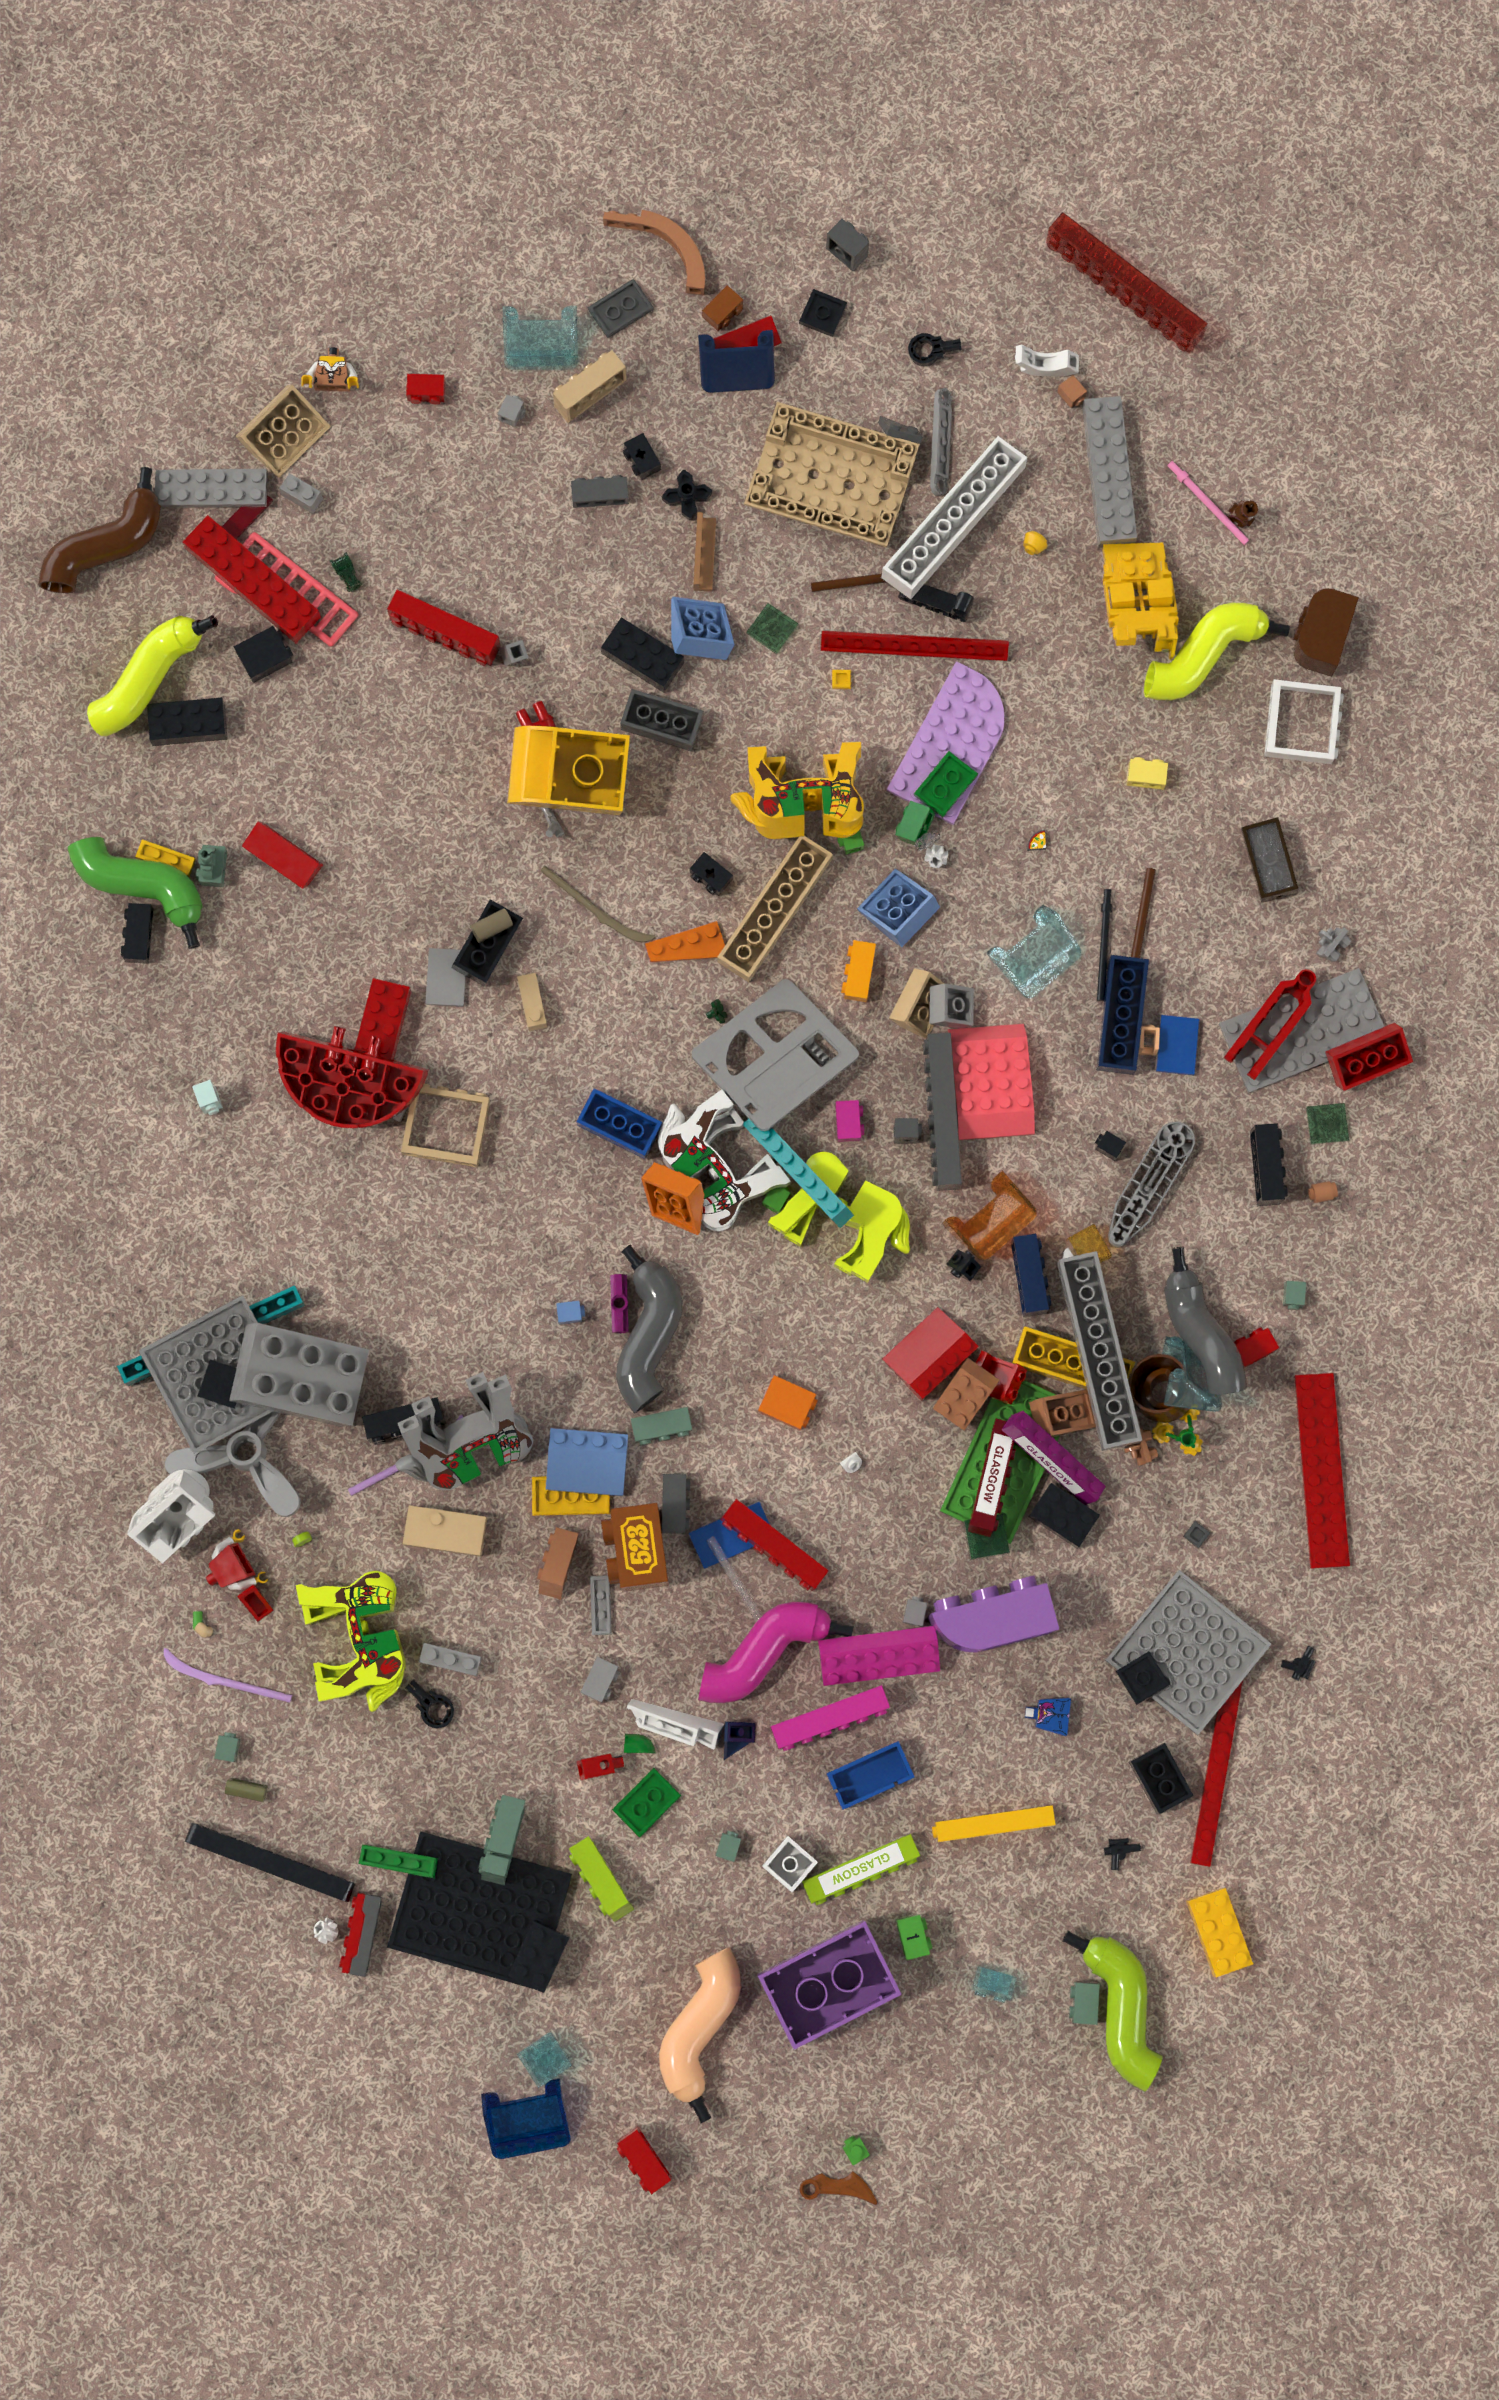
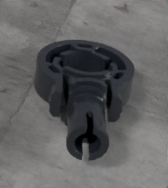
(936, 353)
(420, 1694)

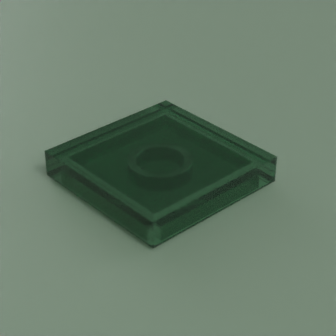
(772, 628)
(1327, 1123)

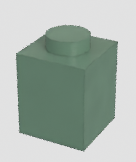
(1294, 1294)
(227, 1747)
(728, 1846)

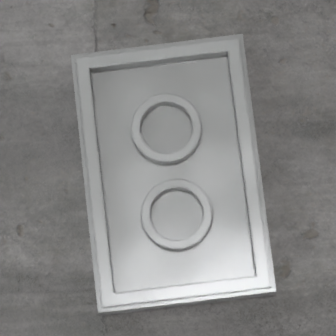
(444, 984)

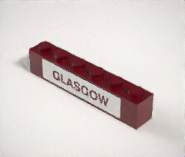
(992, 1481)

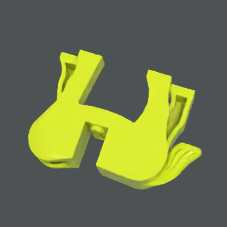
(875, 1216)

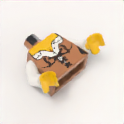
(331, 373)

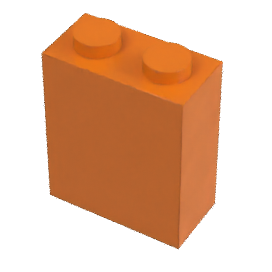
(788, 1403)

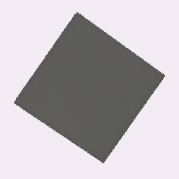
(1196, 1534)

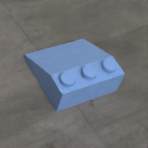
(700, 628)
(899, 907)

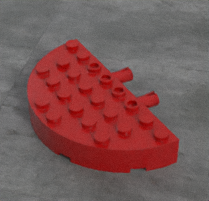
(345, 1084)

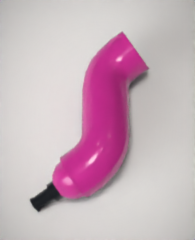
(763, 1647)

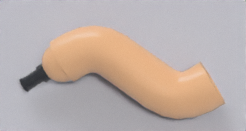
(696, 2028)

